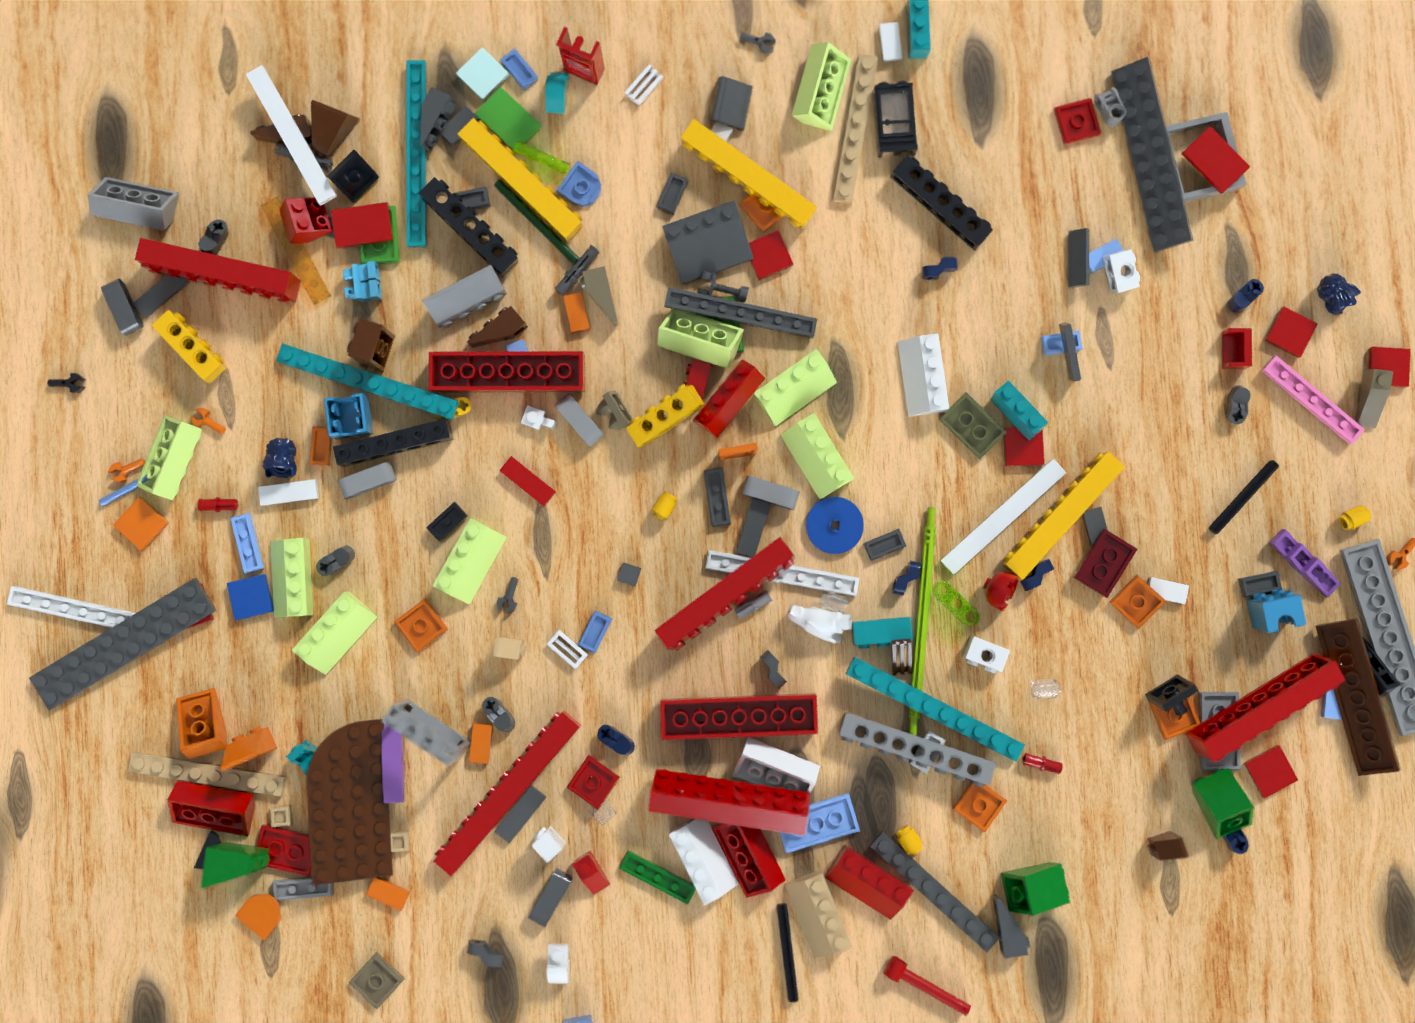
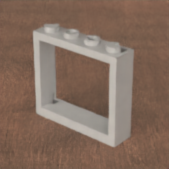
(1224, 129)
(426, 732)

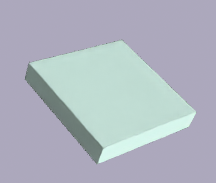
(482, 74)

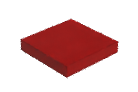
(1077, 121)
(769, 255)
(1291, 332)
(1392, 360)
(1021, 451)
(1271, 771)
(593, 782)

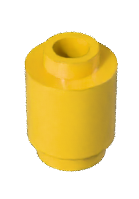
(664, 506)
(1355, 517)
(909, 840)

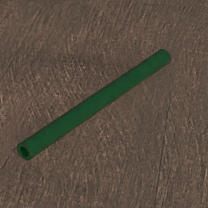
(536, 221)

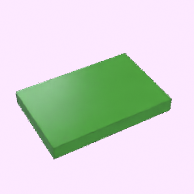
(507, 119)
(385, 251)

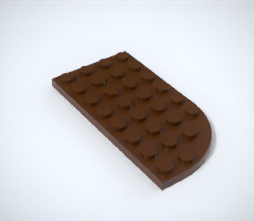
(348, 807)

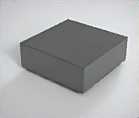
(629, 574)

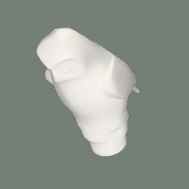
(820, 622)

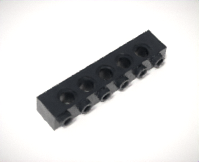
(915, 188)
(430, 195)
(393, 443)

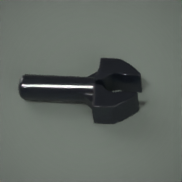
(68, 383)

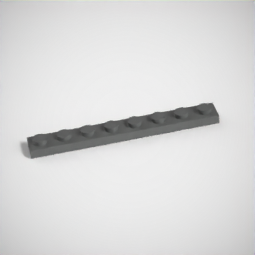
(740, 312)
(934, 891)

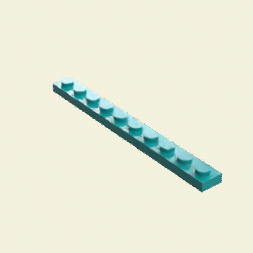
(415, 154)
(367, 381)
(935, 709)

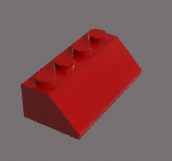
(729, 398)
(211, 808)
(749, 858)
(869, 882)

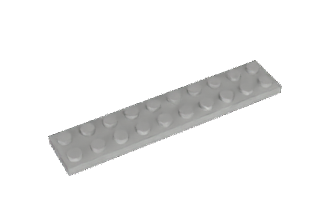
(1384, 625)

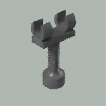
(741, 293)

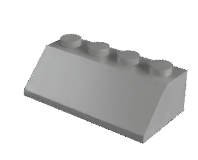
(133, 203)
(465, 296)

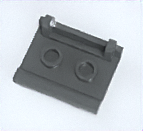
(731, 102)

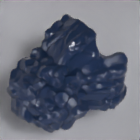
(1337, 293)
(280, 458)

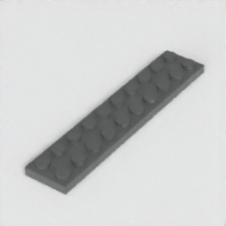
(1152, 156)
(122, 644)

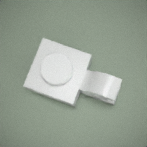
(535, 418)

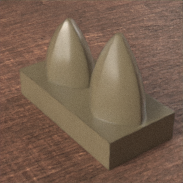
(613, 404)

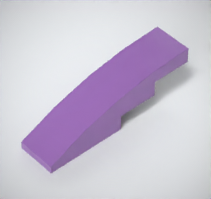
(1304, 563)
(393, 766)

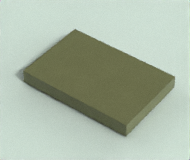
(972, 425)

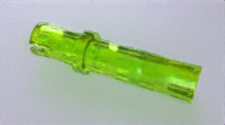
(533, 153)

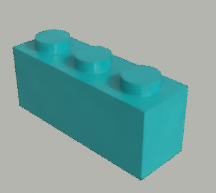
(918, 29)
(1019, 410)
(881, 631)

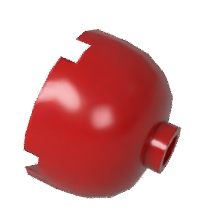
(1000, 589)

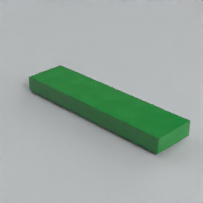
(657, 877)

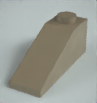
(598, 288)
(1373, 396)

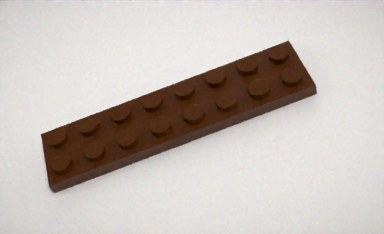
(1359, 698)

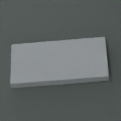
(1209, 705)

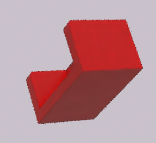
(1237, 348)

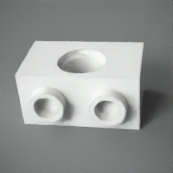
(1113, 264)
(997, 657)
(548, 843)

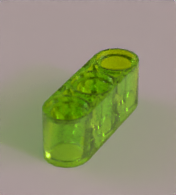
(963, 608)

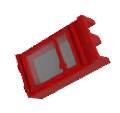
(579, 63)

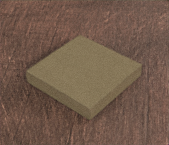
(376, 980)

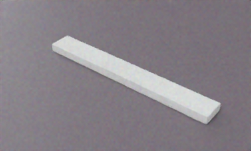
(291, 135)
(1003, 516)
(794, 575)
(66, 607)

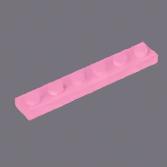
(1312, 400)

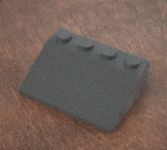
(708, 242)

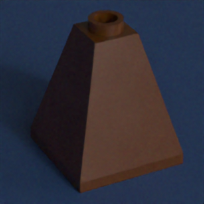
(329, 128)

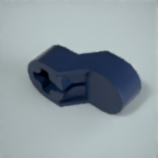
(946, 264)
(1239, 301)
(1037, 575)
(901, 582)
(623, 745)
(1237, 843)

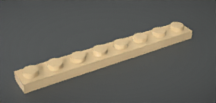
(855, 128)
(206, 774)

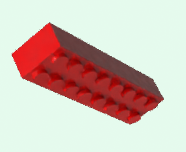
(217, 270)
(507, 371)
(725, 594)
(1265, 707)
(739, 716)
(729, 802)

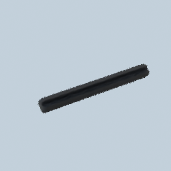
(1243, 497)
(787, 952)

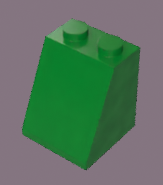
(1223, 803)
(232, 861)
(1035, 888)

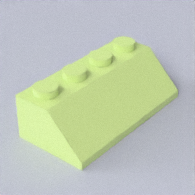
(821, 86)
(700, 337)
(795, 387)
(816, 456)
(169, 457)
(470, 561)
(291, 577)
(335, 633)

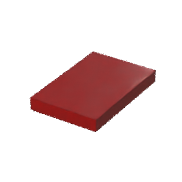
(1215, 160)
(362, 225)
(287, 849)

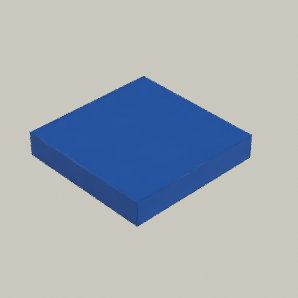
(250, 597)

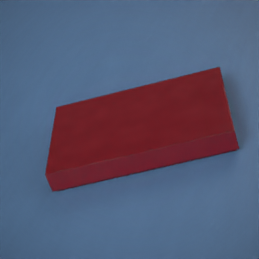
(1105, 563)

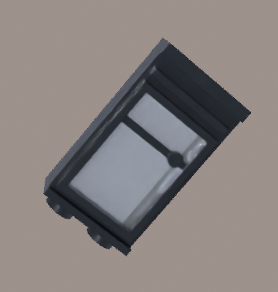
(894, 118)

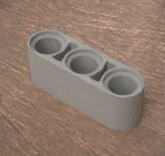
(579, 420)
(367, 480)
(770, 492)

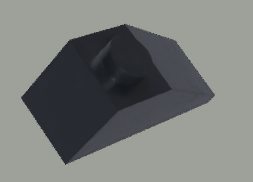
(1384, 678)

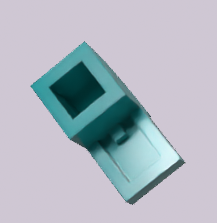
(556, 92)
(302, 754)

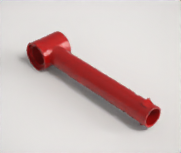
(897, 969)

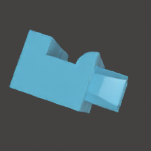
(365, 280)

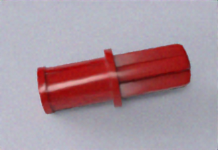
(217, 504)
(1042, 763)

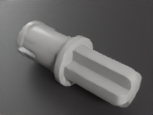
(753, 604)

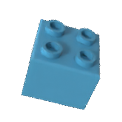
(348, 416)
(1280, 605)

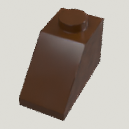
(1167, 846)

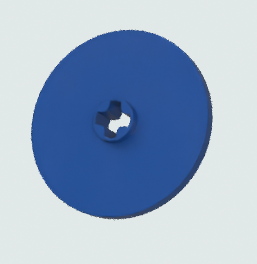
(819, 524)

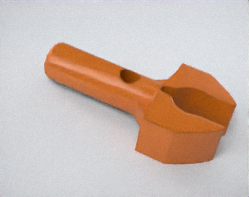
(207, 421)
(124, 469)
(1403, 563)

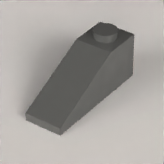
(1012, 939)

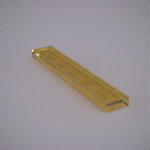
(297, 254)

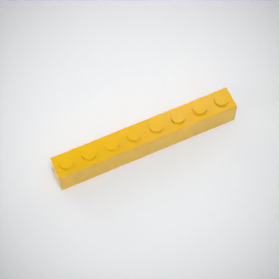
(748, 174)
(520, 180)
(1063, 515)

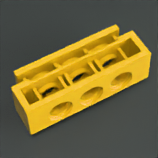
(169, 327)
(640, 428)

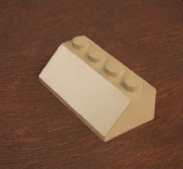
(818, 915)

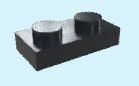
(447, 521)

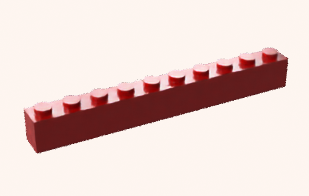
(507, 793)

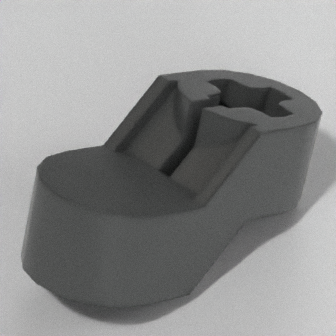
(213, 237)
(1238, 404)
(342, 556)
(773, 674)
(493, 707)
(489, 957)

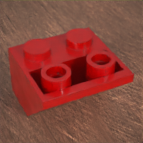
(304, 219)

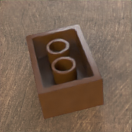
(370, 344)

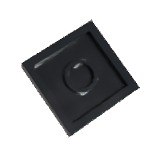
(353, 176)
(1172, 694)

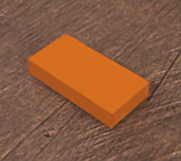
(576, 312)
(320, 447)
(480, 743)
(388, 893)

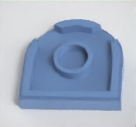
(580, 186)

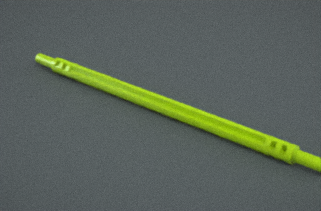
(922, 613)

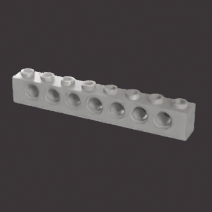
(984, 767)

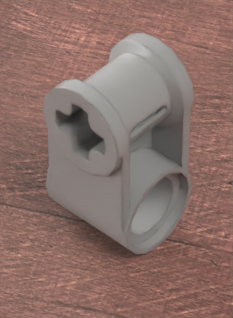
(1110, 103)

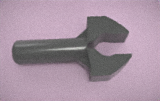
(760, 41)
(509, 596)

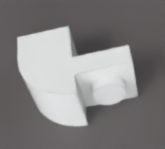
(558, 964)

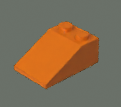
(200, 724)
(248, 747)

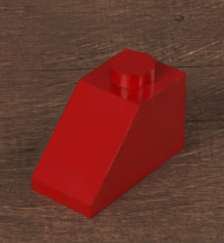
(590, 872)

